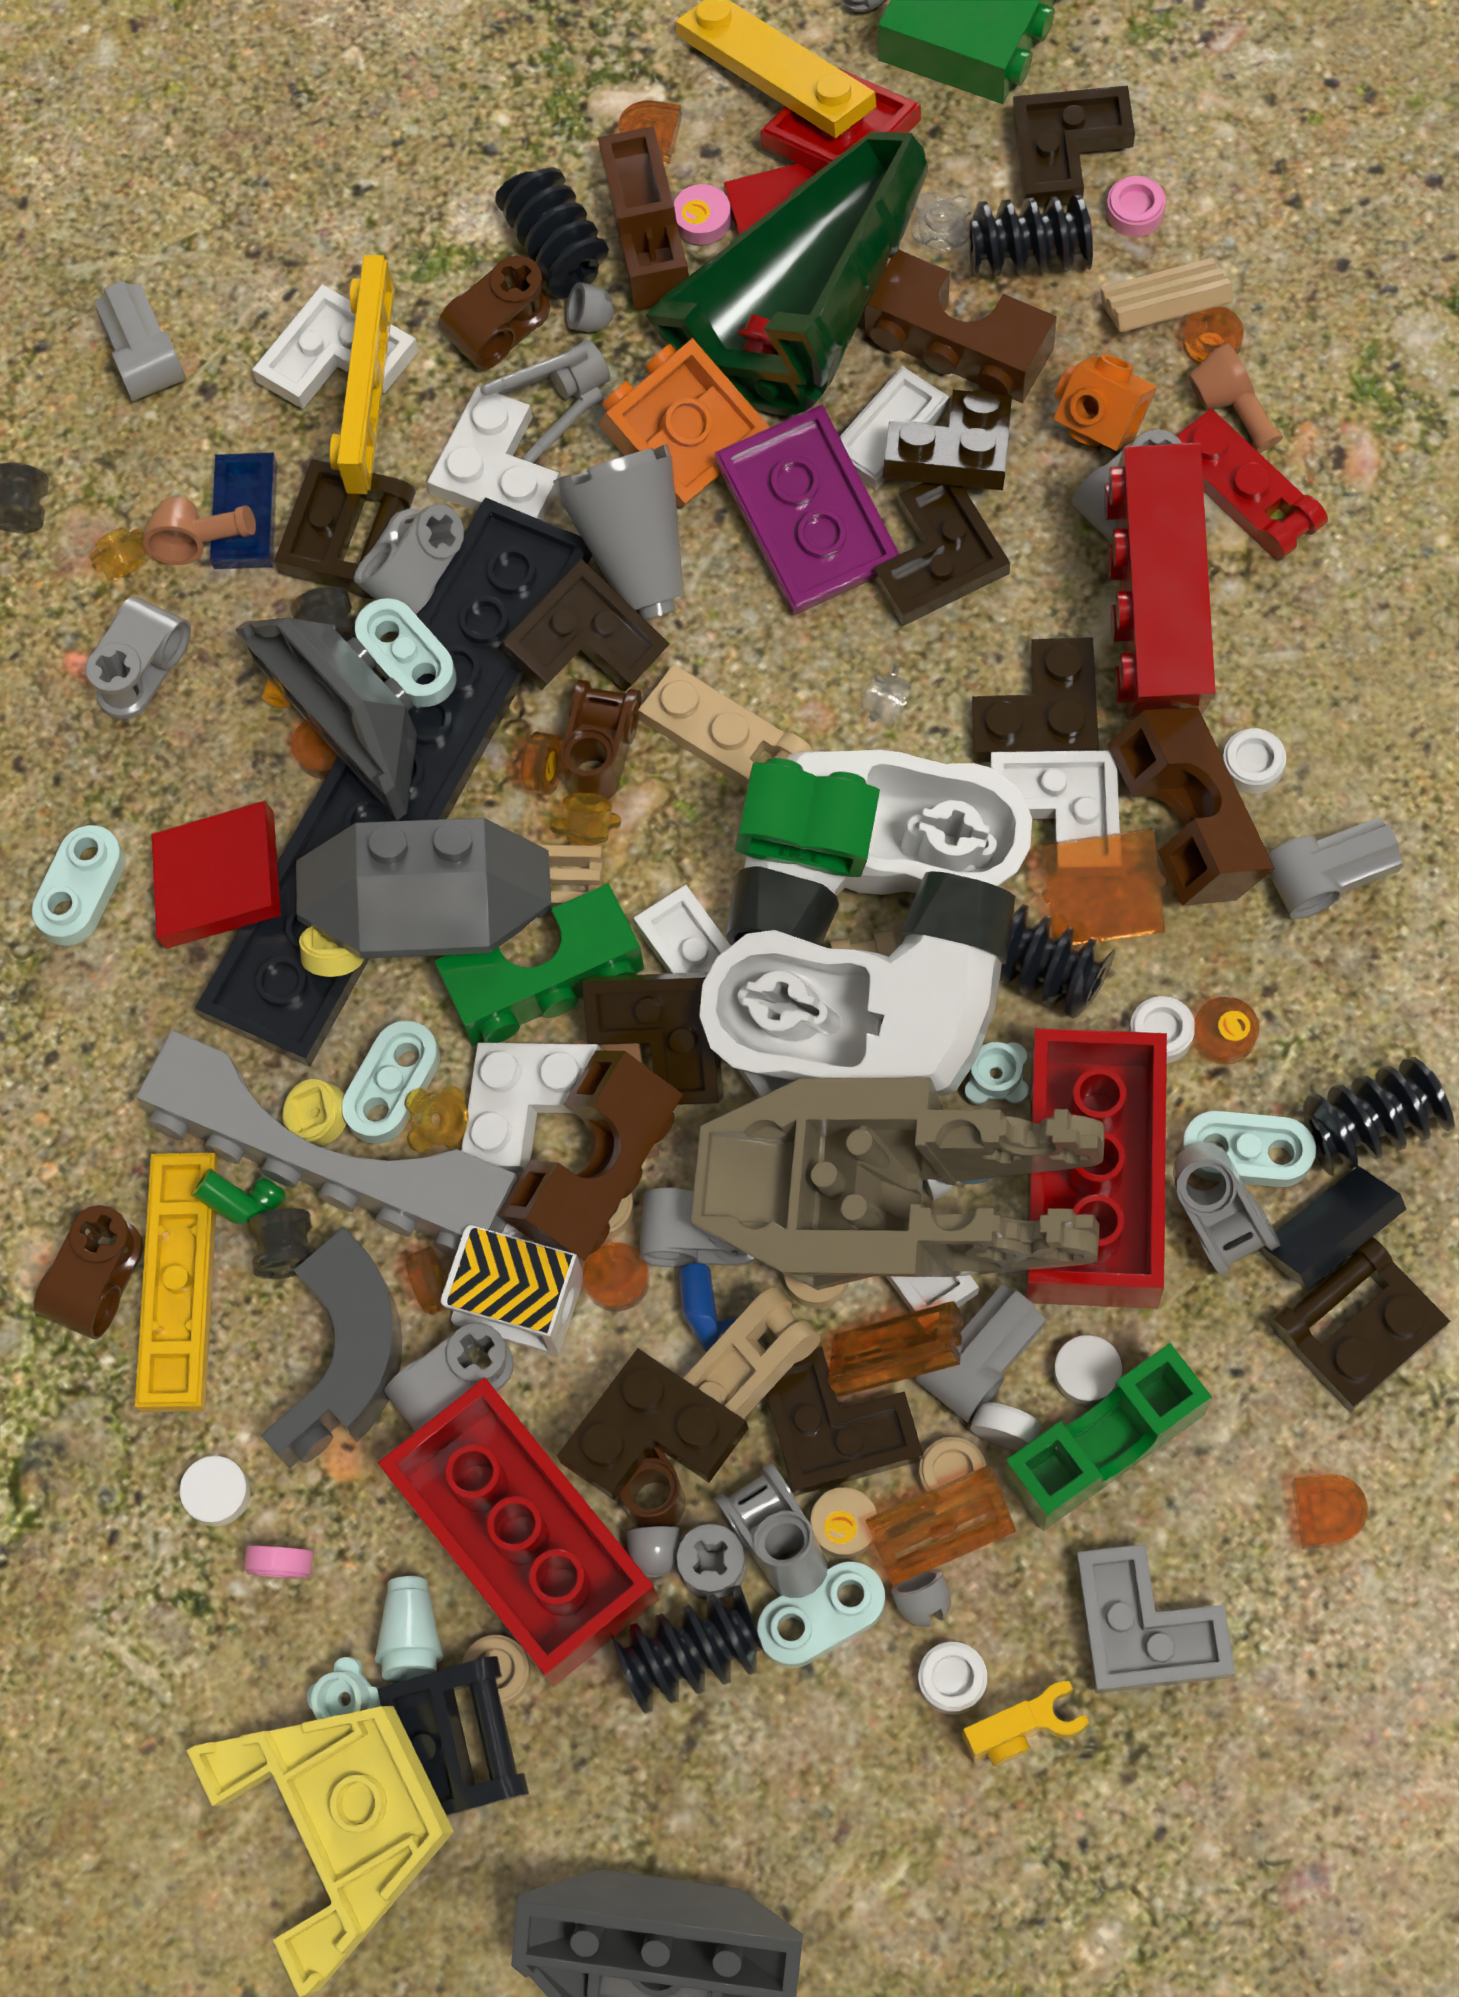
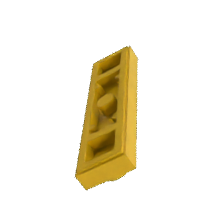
(776, 65)
(372, 303)
(176, 1287)

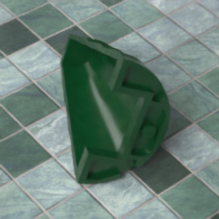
(803, 269)

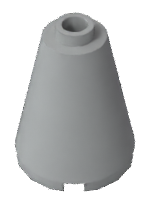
(630, 526)

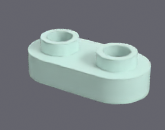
(410, 654)
(82, 882)
(387, 1083)
(1247, 1144)
(823, 1616)

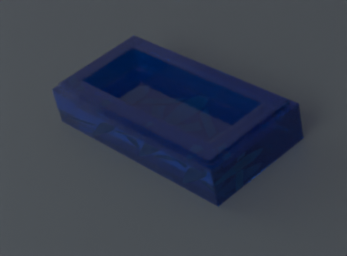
(239, 482)

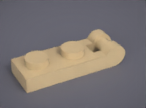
(713, 725)
(739, 1368)

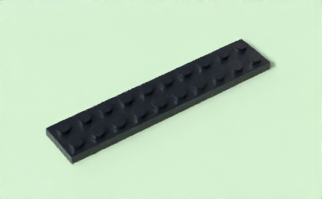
(480, 598)

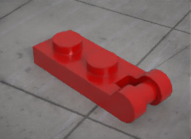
(1252, 487)

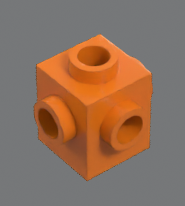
(1103, 401)

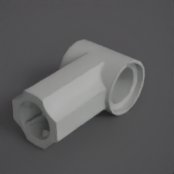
(141, 349)
(1316, 873)
(987, 1350)

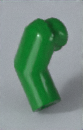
(235, 1203)

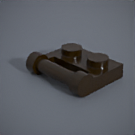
(326, 521)
(1373, 1340)

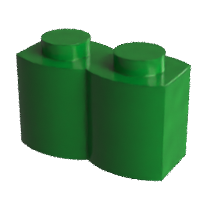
(807, 818)

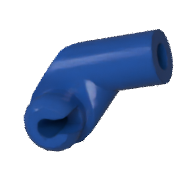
(699, 1304)

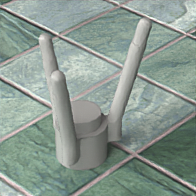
(572, 373)

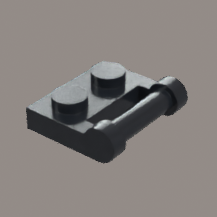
(436, 1732)

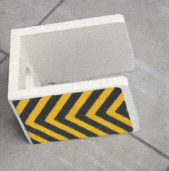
(513, 1287)

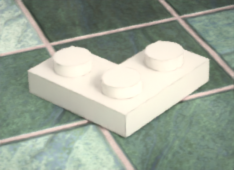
(318, 344)
(482, 464)
(1066, 786)
(509, 1090)

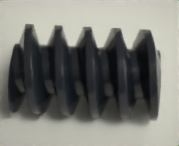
(552, 228)
(1030, 234)
(1053, 964)
(1376, 1111)
(689, 1650)

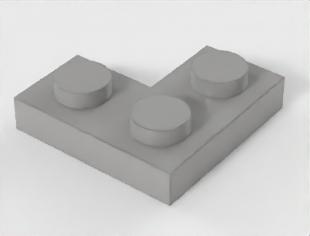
(1134, 1643)

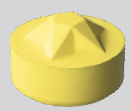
(325, 957)
(315, 1111)

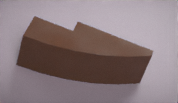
(643, 214)

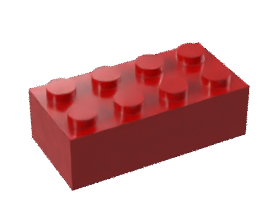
(1162, 579)
(1123, 1085)
(519, 1531)

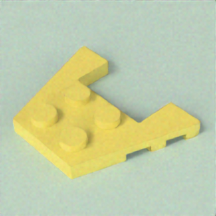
(359, 1811)

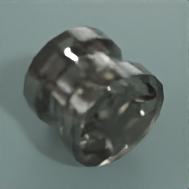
(20, 497)
(326, 606)
(280, 1242)

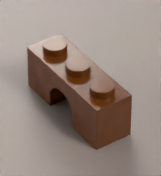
(995, 352)
(1177, 761)
(626, 1115)

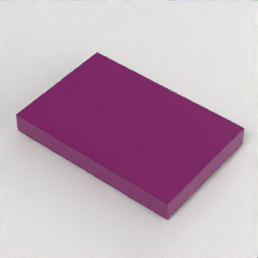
(806, 509)

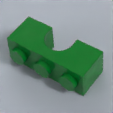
(500, 996)
(1119, 1432)

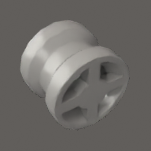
(717, 1571)

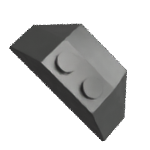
(341, 700)
(423, 887)
(652, 1939)

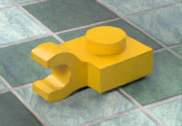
(1006, 1733)

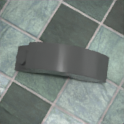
(363, 1357)

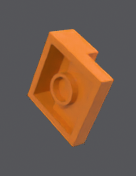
(684, 406)

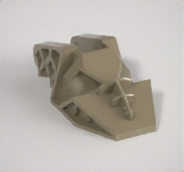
(834, 1174)

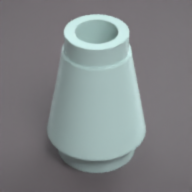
(408, 1631)

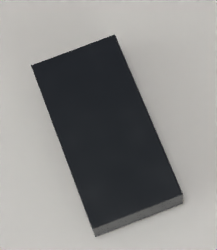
(1334, 1226)

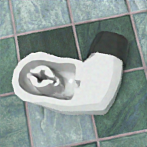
(926, 820)
(858, 1014)

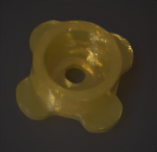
(119, 553)
(585, 819)
(453, 1115)

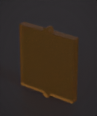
(1104, 886)

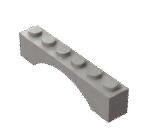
(205, 1095)

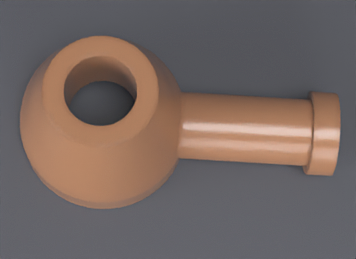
(1225, 382)
(178, 533)

